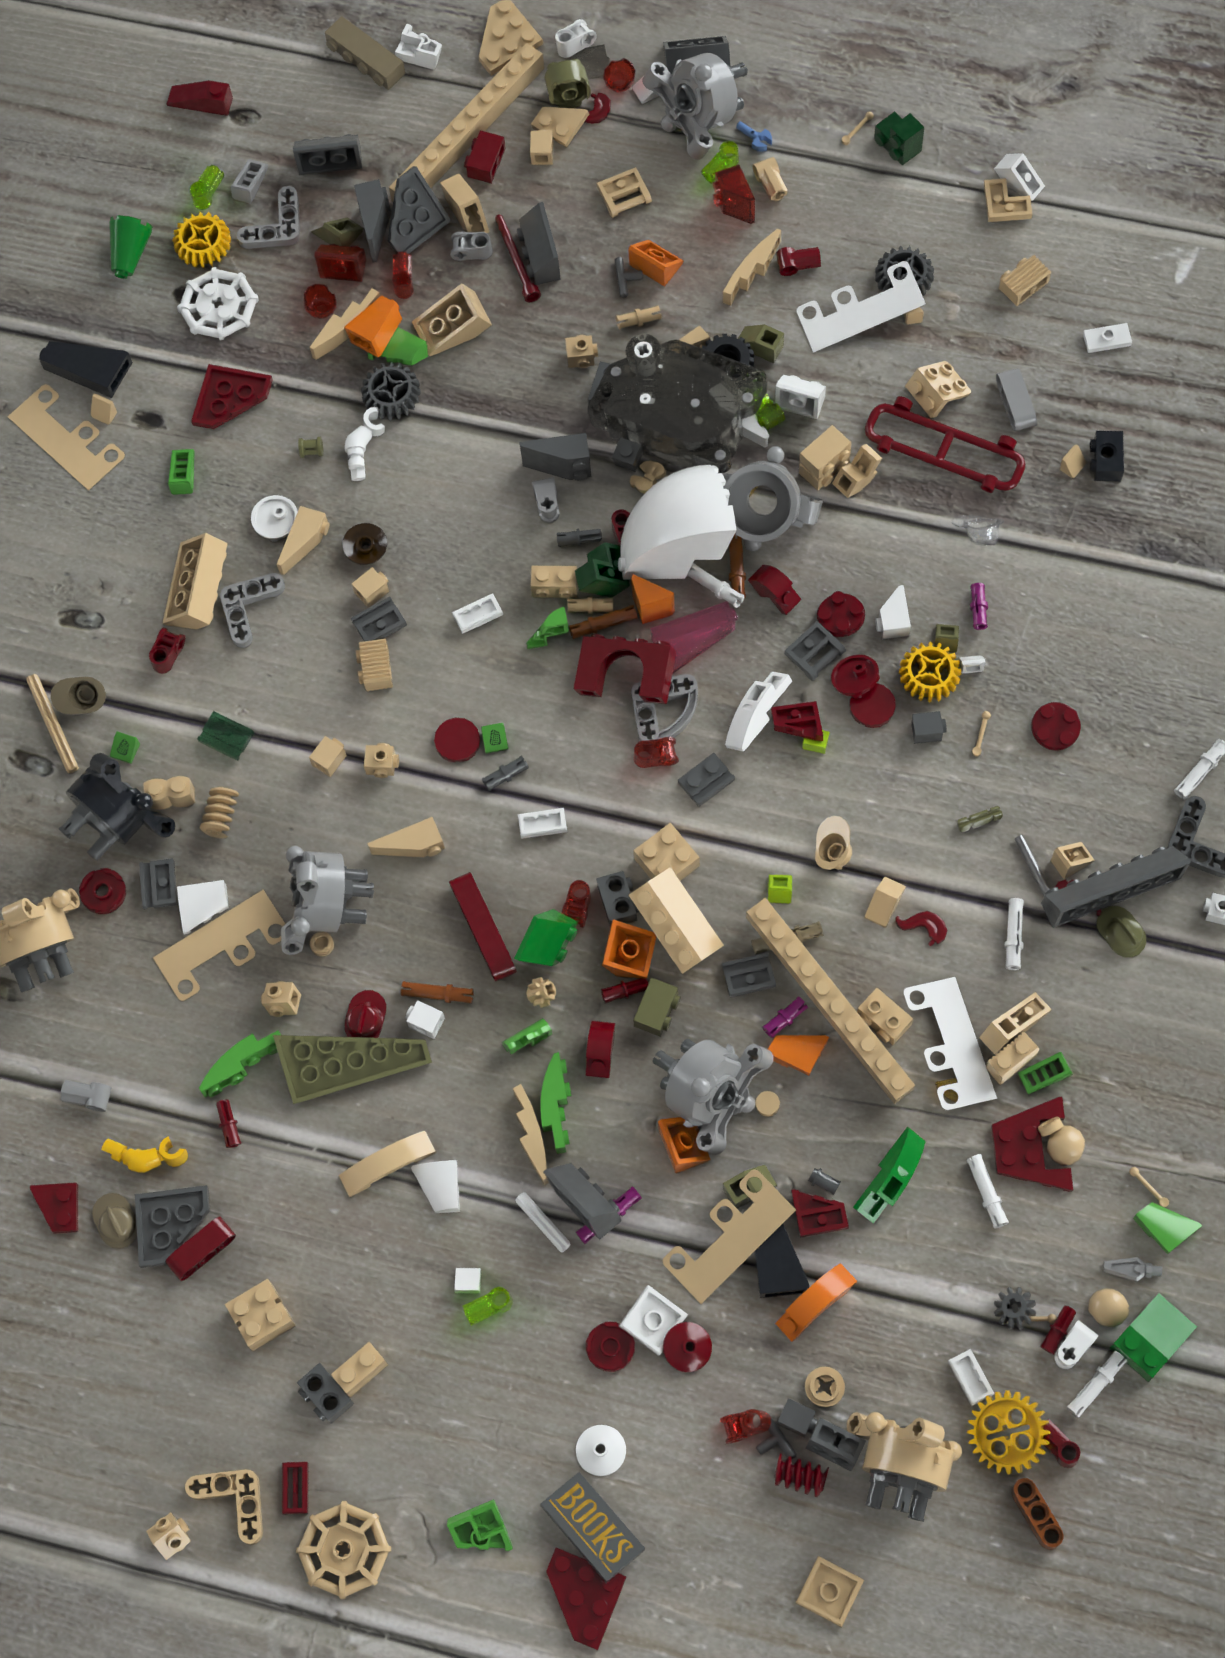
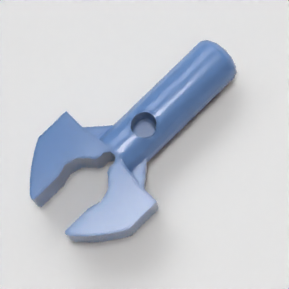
(756, 136)

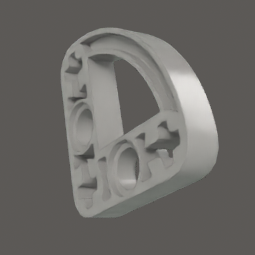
(684, 719)

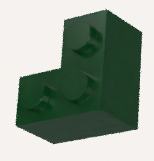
(900, 136)
(601, 572)

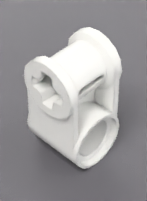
(572, 38)
(1077, 1343)

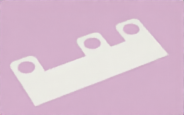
(861, 315)
(960, 1045)

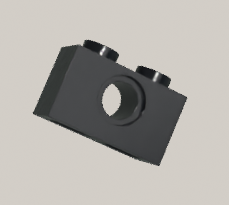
(1113, 445)

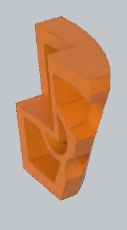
(798, 1051)

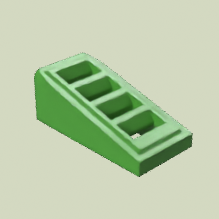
(182, 484)
(1041, 1065)

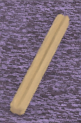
(52, 723)

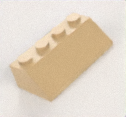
(195, 582)
(676, 920)

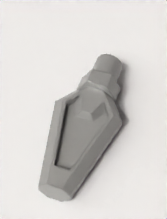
(1131, 1269)

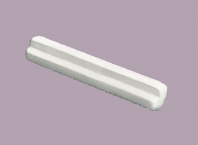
(543, 1222)

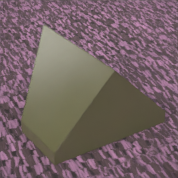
(339, 232)

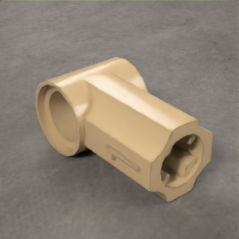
(769, 174)

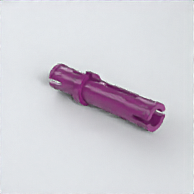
(624, 1202)

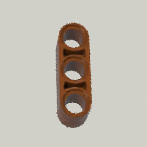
(1036, 1500)

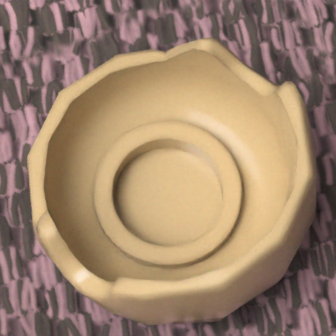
(1066, 1145)
(1108, 1307)

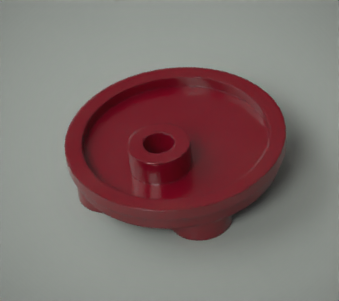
(841, 614)
(855, 675)
(1055, 726)

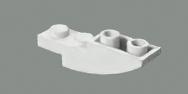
(753, 710)

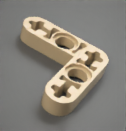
(235, 1488)

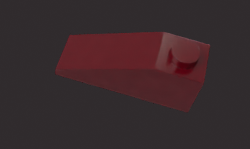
(202, 96)

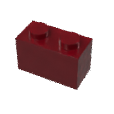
(485, 156)

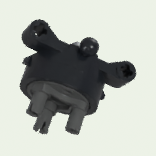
(111, 807)

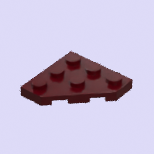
(228, 394)
(583, 1596)

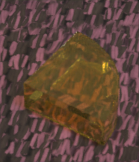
(949, 1094)

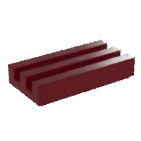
(285, 1487)

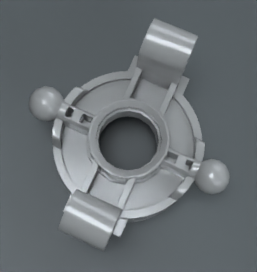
(791, 506)

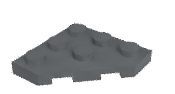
(414, 212)
(167, 1220)

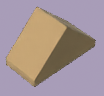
(1071, 859)
(884, 901)

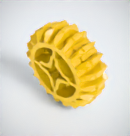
(197, 250)
(942, 660)

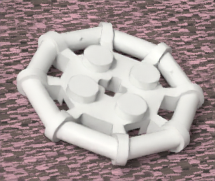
(217, 292)

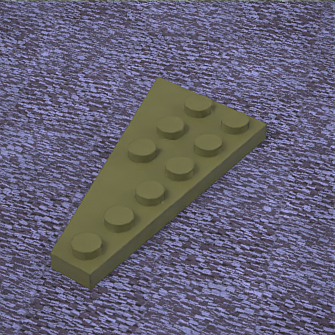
(333, 1063)

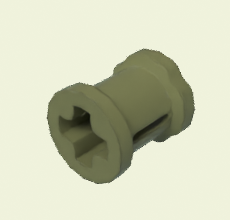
(310, 447)

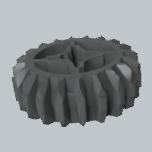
(914, 259)
(405, 386)

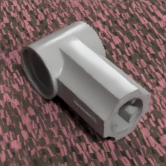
(92, 1096)

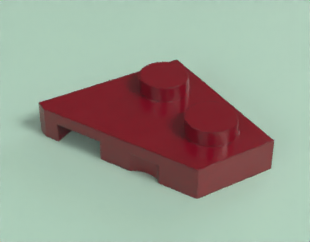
(798, 720)
(58, 1205)
(818, 1214)

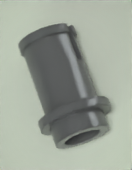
(824, 1181)

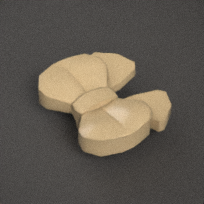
(652, 471)

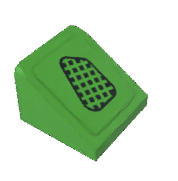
(494, 737)
(124, 747)

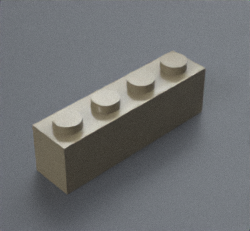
(364, 53)

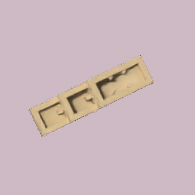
(755, 263)
(334, 332)
(532, 1141)

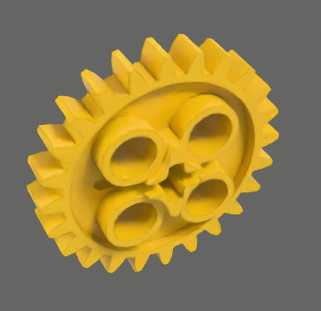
(1014, 1454)

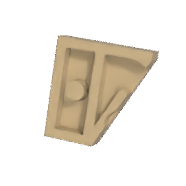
(561, 121)

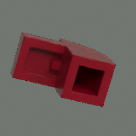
(775, 585)
(600, 1049)

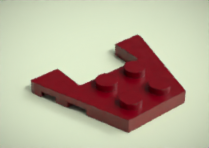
(1020, 1148)

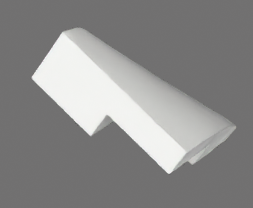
(418, 49)
(201, 902)
(439, 1184)

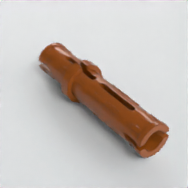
(737, 573)
(601, 622)
(437, 992)

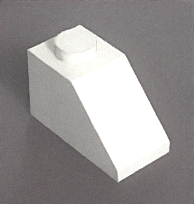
(1019, 175)
(894, 616)

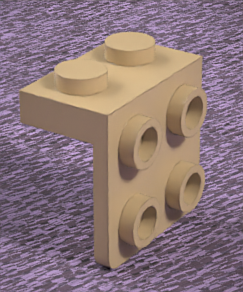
(936, 386)

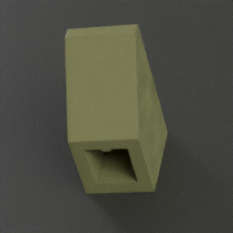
(764, 341)
(754, 1185)

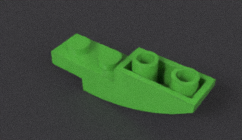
(231, 1065)
(553, 1095)

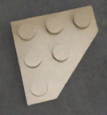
(505, 35)

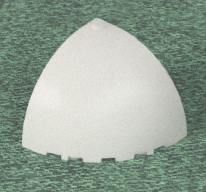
(678, 523)

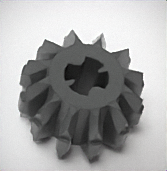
(1005, 1308)

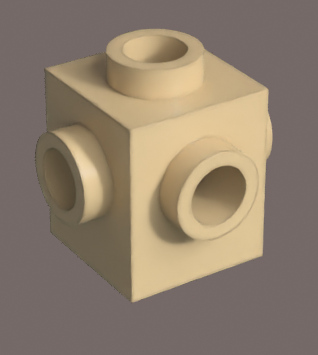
(581, 351)
(380, 760)
(281, 998)
(169, 1535)

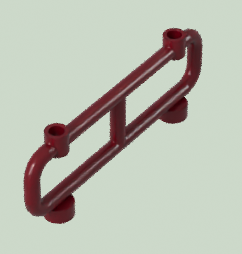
(902, 409)

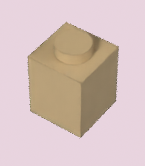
(541, 147)
(370, 587)
(328, 755)

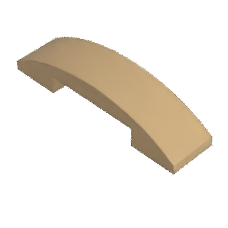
(386, 1161)

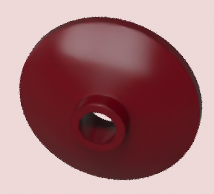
(675, 1350)

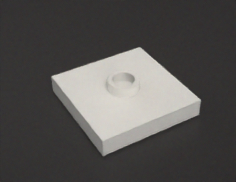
(652, 1319)

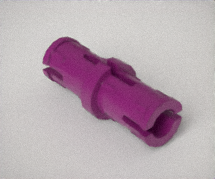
(979, 606)
(785, 1017)

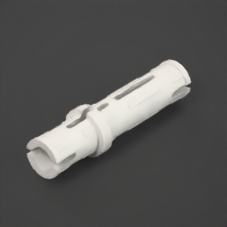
(721, 589)
(1197, 774)
(1014, 934)
(991, 1200)
(1097, 1383)

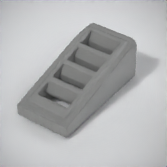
(244, 192)

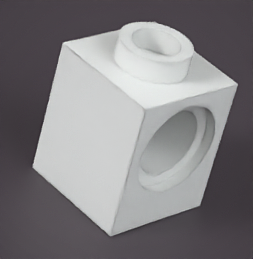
(424, 1019)

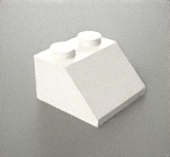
(800, 396)

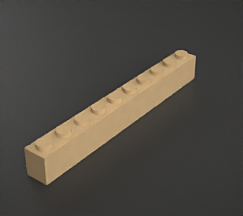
(477, 115)
(830, 1001)

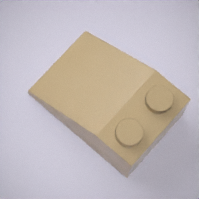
(452, 320)

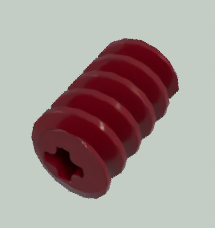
(800, 1475)

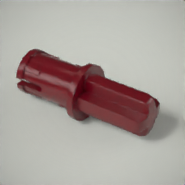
(623, 990)
(228, 1124)
(1058, 1330)

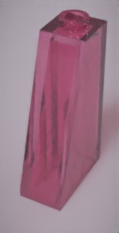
(696, 632)

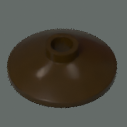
(362, 535)

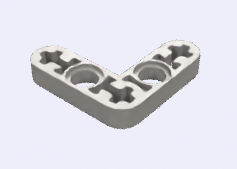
(279, 230)
(238, 603)

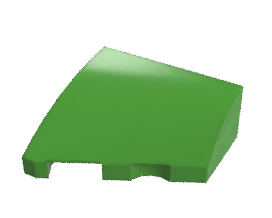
(404, 348)
(554, 625)
(532, 1034)
(1165, 1226)
(480, 1528)

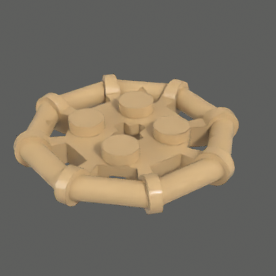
(349, 1563)

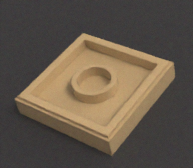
(829, 1591)

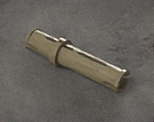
(803, 933)

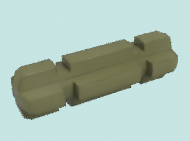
(979, 819)

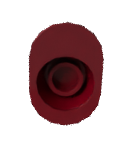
(365, 1015)

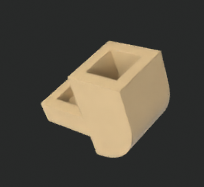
(859, 473)

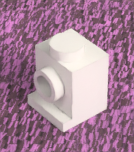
(1214, 913)

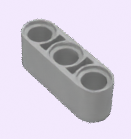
(1016, 399)

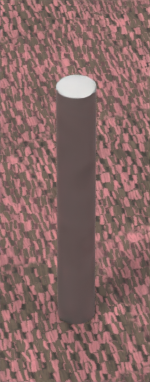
(1032, 864)

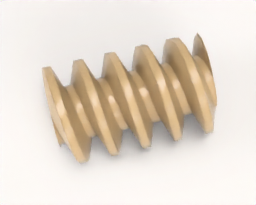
(217, 811)

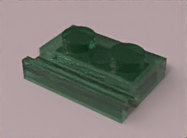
(225, 735)

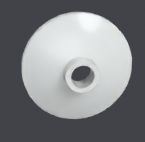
(603, 1463)

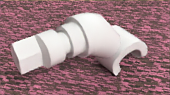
(357, 440)

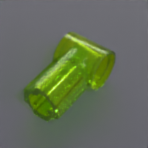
(721, 161)
(205, 187)
(769, 414)
(485, 1306)

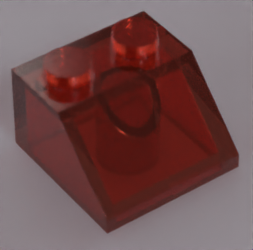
(734, 194)
(341, 262)

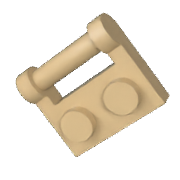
(622, 186)

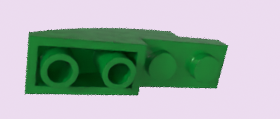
(893, 1177)

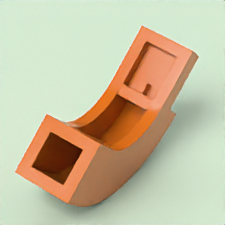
(815, 1300)

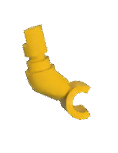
(145, 1160)

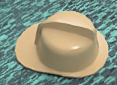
(833, 843)

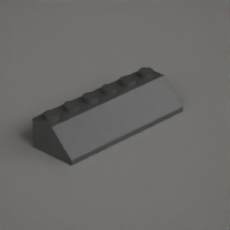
(1114, 885)

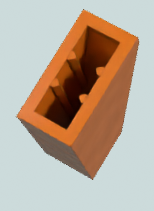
(375, 326)

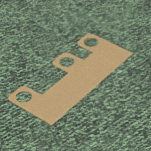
(62, 446)
(218, 935)
(740, 1239)

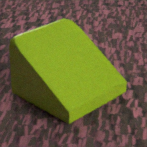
(816, 746)
(780, 889)

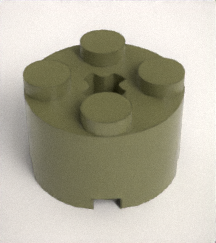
(567, 83)

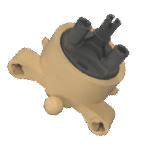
(34, 934)
(906, 1458)

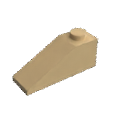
(303, 537)
(413, 841)
(1014, 1022)

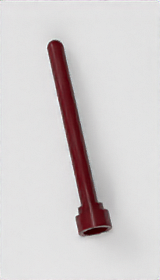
(530, 291)

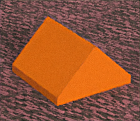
(654, 261)
(651, 600)
(628, 950)
(681, 1144)

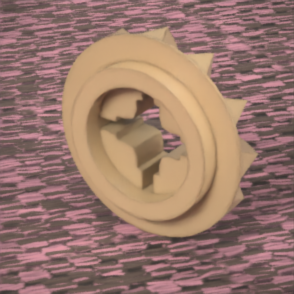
(826, 1375)

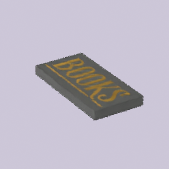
(592, 1527)

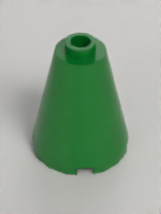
(127, 244)

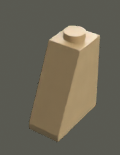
(464, 204)

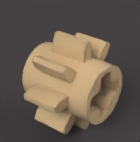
(541, 992)

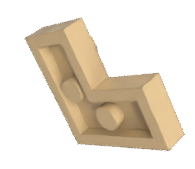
(1002, 207)

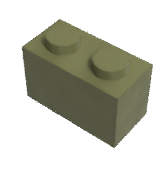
(656, 1007)

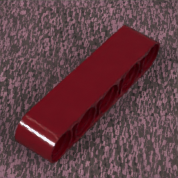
(482, 926)

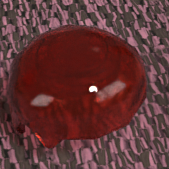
(619, 75)
(319, 301)

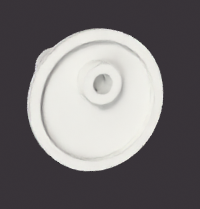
(273, 517)

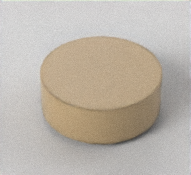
(321, 944)
(767, 1103)
(1050, 1126)

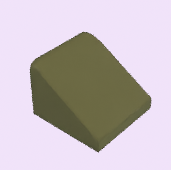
(948, 636)

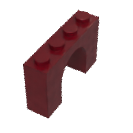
(599, 653)

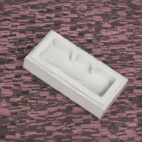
(1107, 338)
(477, 613)
(542, 823)
(971, 1377)

